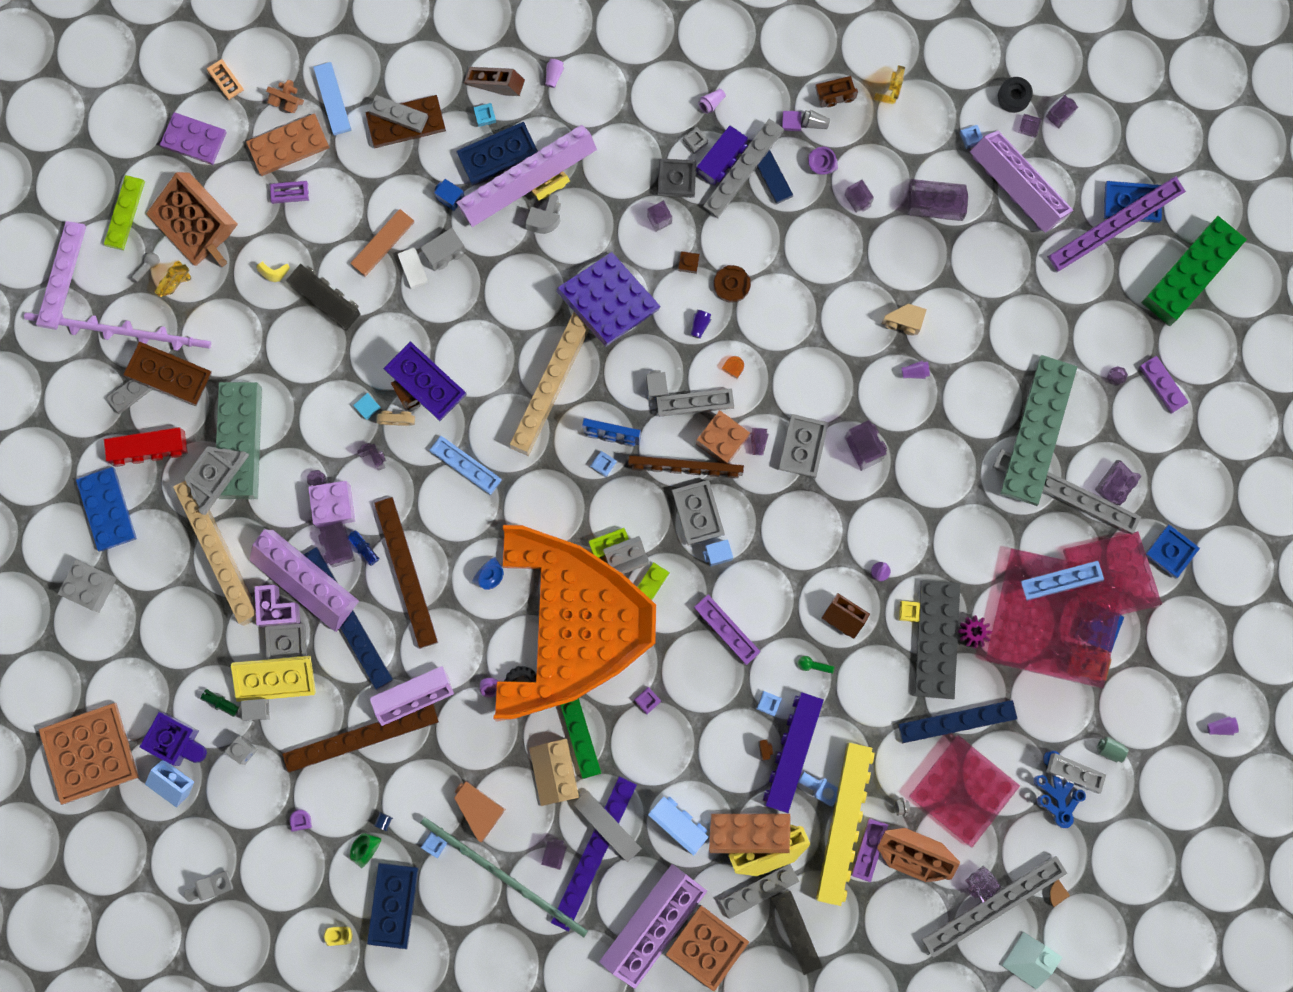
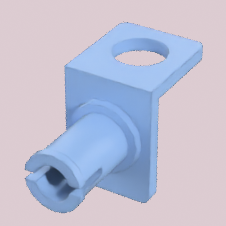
(818, 787)

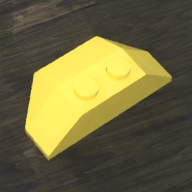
(760, 863)

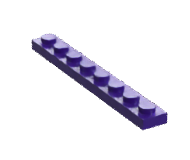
(593, 854)

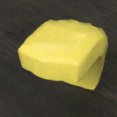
(270, 274)
(338, 936)

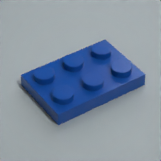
(1122, 194)
(611, 432)

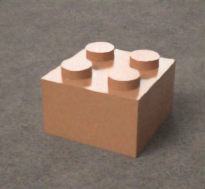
(722, 438)

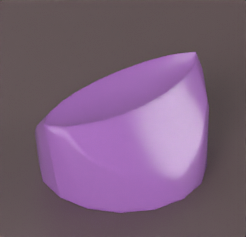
(822, 160)

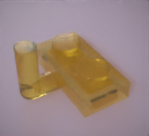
(895, 87)
(175, 276)

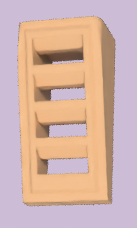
(218, 66)

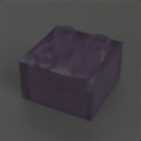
(866, 445)

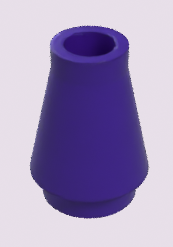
(700, 322)

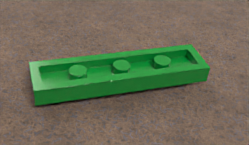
(581, 739)

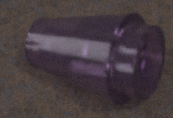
(758, 440)

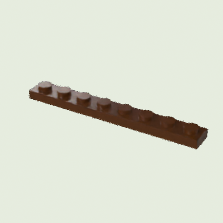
(406, 573)
(359, 739)

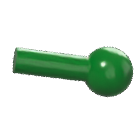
(805, 663)

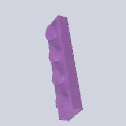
(727, 629)

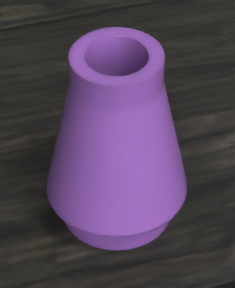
(917, 370)
(1224, 726)

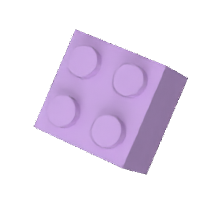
(331, 504)

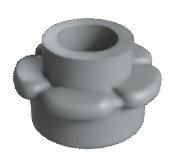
(902, 806)

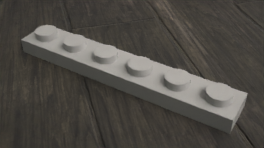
(743, 168)

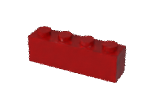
(145, 446)

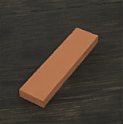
(382, 242)

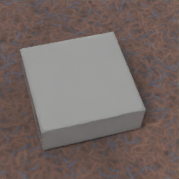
(695, 140)

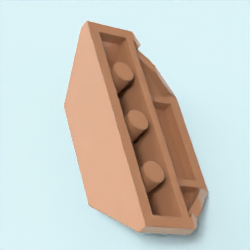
(917, 855)

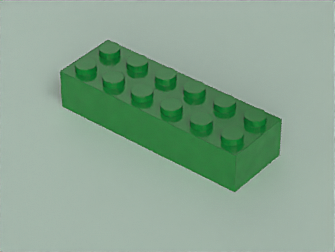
(1194, 271)

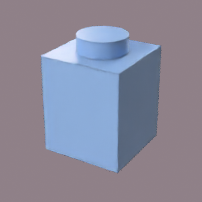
(718, 553)

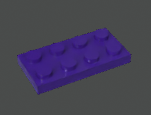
(425, 381)

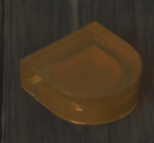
(734, 366)

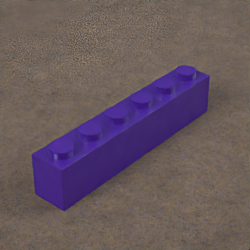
(794, 752)

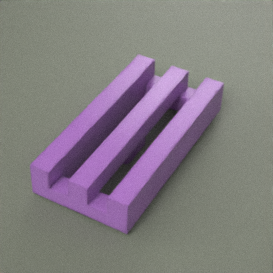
(297, 198)

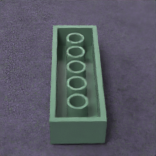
(240, 431)

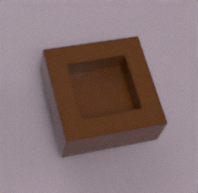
(688, 262)
(765, 749)

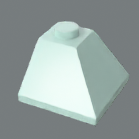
(1031, 961)

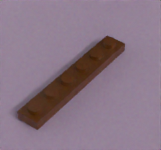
(693, 467)

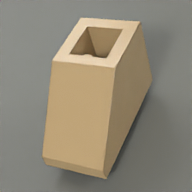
(907, 318)

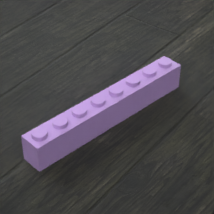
(527, 175)

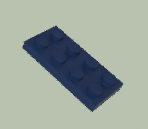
(497, 153)
(393, 906)

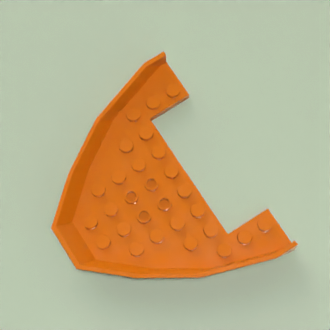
(588, 622)

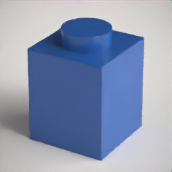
(448, 194)

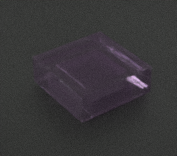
(1029, 125)

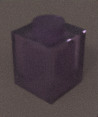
(1062, 111)
(859, 196)
(659, 216)
(554, 854)

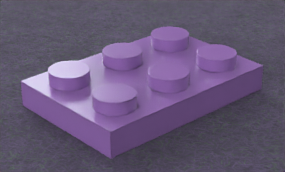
(193, 138)

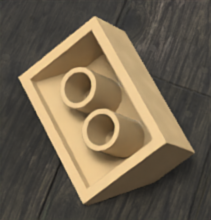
(554, 772)

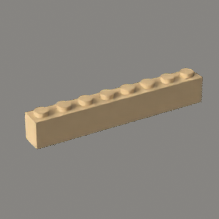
(550, 386)
(218, 557)

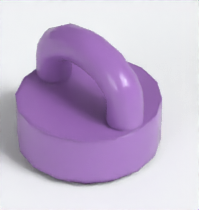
(880, 571)
(488, 687)

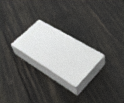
(413, 268)

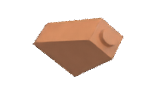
(478, 809)

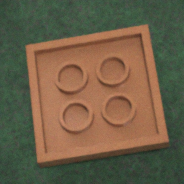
(707, 948)

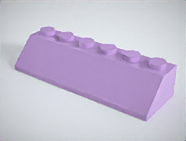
(1020, 181)
(302, 579)
(653, 926)

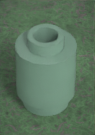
(1112, 749)

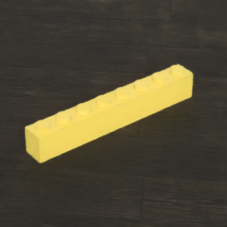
(844, 824)

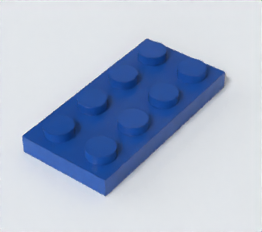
(106, 509)

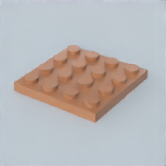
(88, 753)

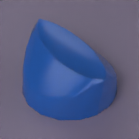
(489, 575)

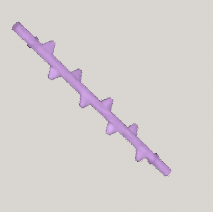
(127, 330)

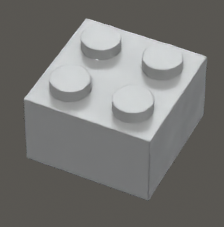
(87, 586)

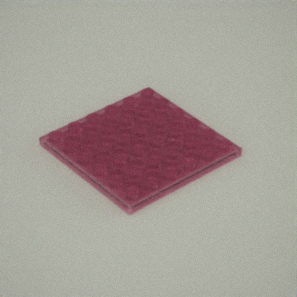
(1059, 633)

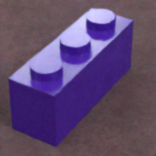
(722, 155)

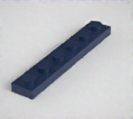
(957, 721)

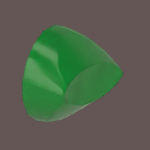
(364, 849)

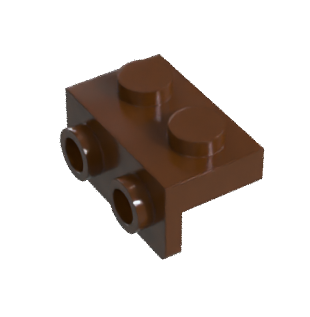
(836, 91)

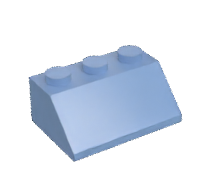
(679, 825)

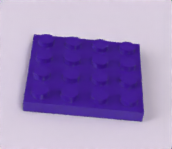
(608, 299)

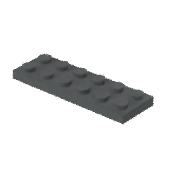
(937, 639)

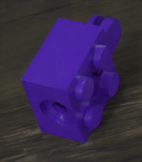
(173, 741)

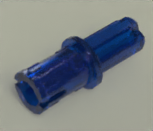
(363, 548)

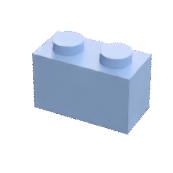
(169, 783)

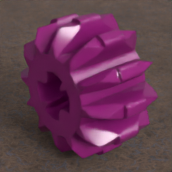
(970, 625)

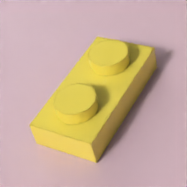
(553, 184)

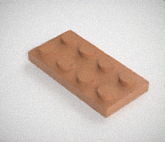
(287, 144)
(750, 833)

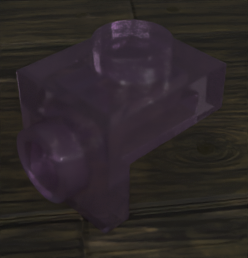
(378, 457)

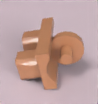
(291, 101)

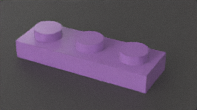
(1163, 384)
(868, 852)

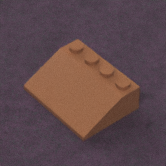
(191, 217)

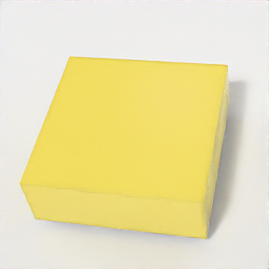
(909, 611)

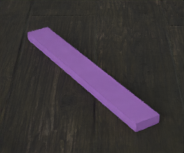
(1116, 224)

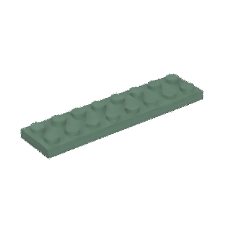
(1038, 430)

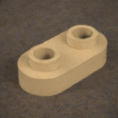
(402, 419)

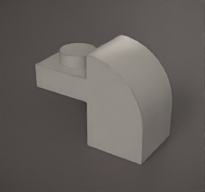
(544, 221)

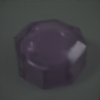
(1117, 376)
(316, 478)

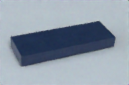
(774, 179)

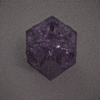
(982, 884)

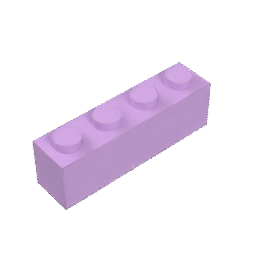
(411, 696)

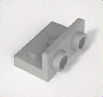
(627, 555)

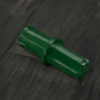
(219, 703)

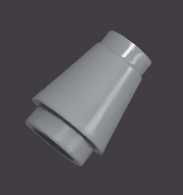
(815, 120)

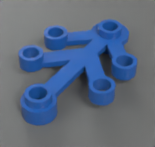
(1059, 793)

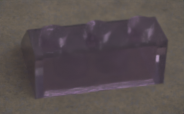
(937, 200)

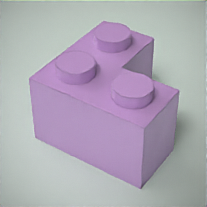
(270, 611)

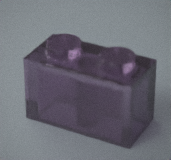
(336, 544)

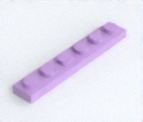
(61, 275)

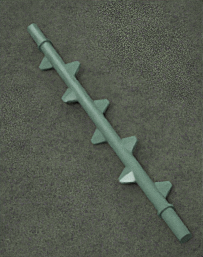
(512, 882)

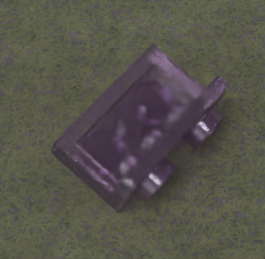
(1117, 483)

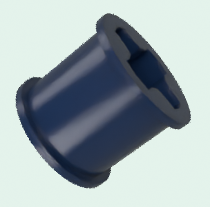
(383, 821)

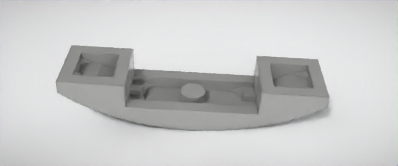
(607, 826)

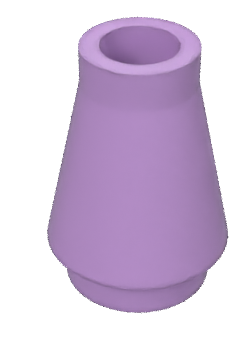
(553, 72)
(711, 101)

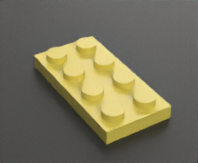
(273, 678)

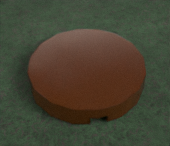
(732, 284)

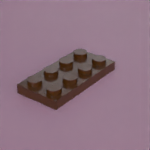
(388, 133)
(167, 373)

